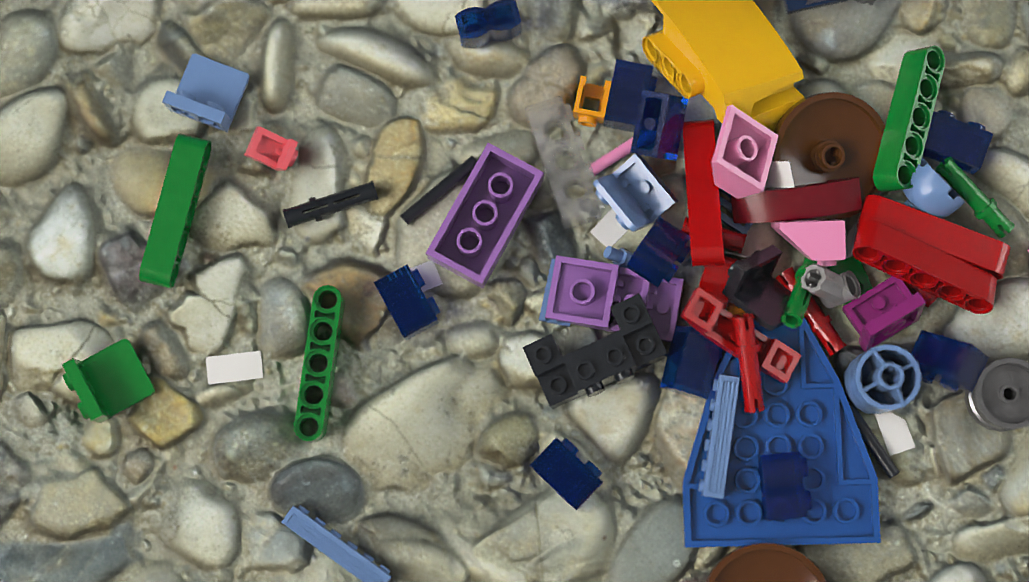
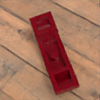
(799, 202)

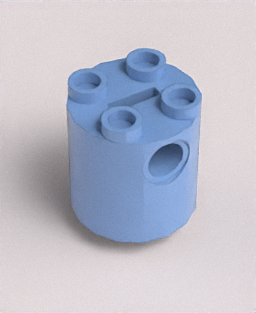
(882, 379)

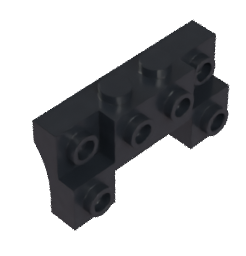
(600, 362)

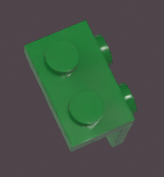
(108, 381)

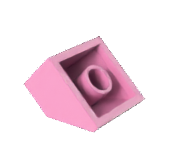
(742, 154)
(815, 238)

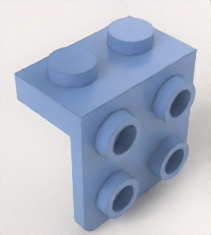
(635, 194)

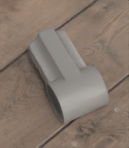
(831, 287)

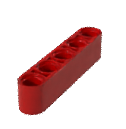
(702, 194)
(946, 236)
(924, 267)

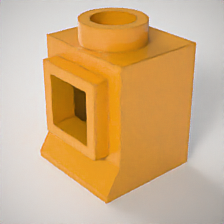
(595, 92)

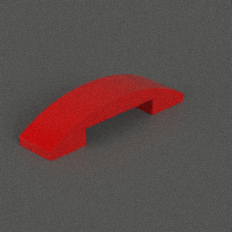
(717, 325)

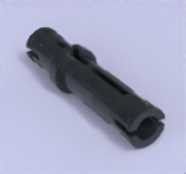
(295, 217)

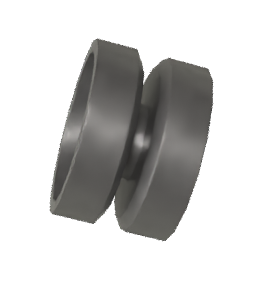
(987, 401)

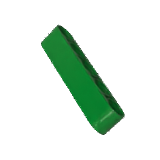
(909, 118)
(175, 211)
(313, 349)

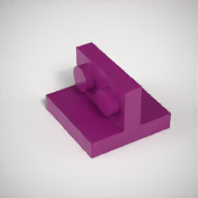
(883, 312)

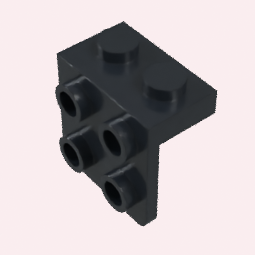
(755, 289)

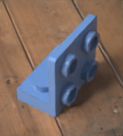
(208, 92)

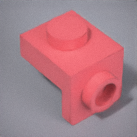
(272, 149)

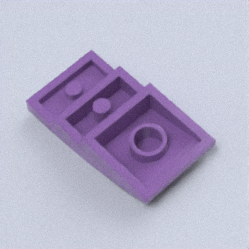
(587, 289)

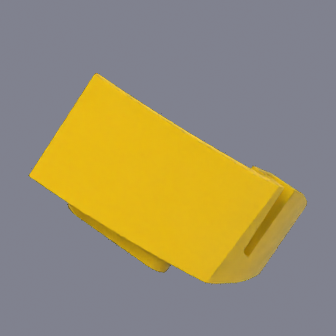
(726, 56)

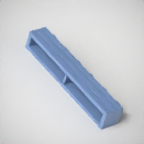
(720, 436)
(334, 547)

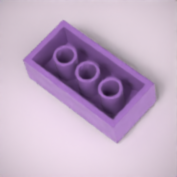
(485, 215)

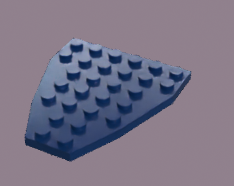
(801, 416)

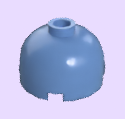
(931, 193)

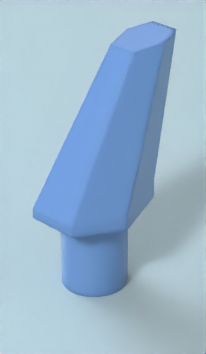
(618, 257)

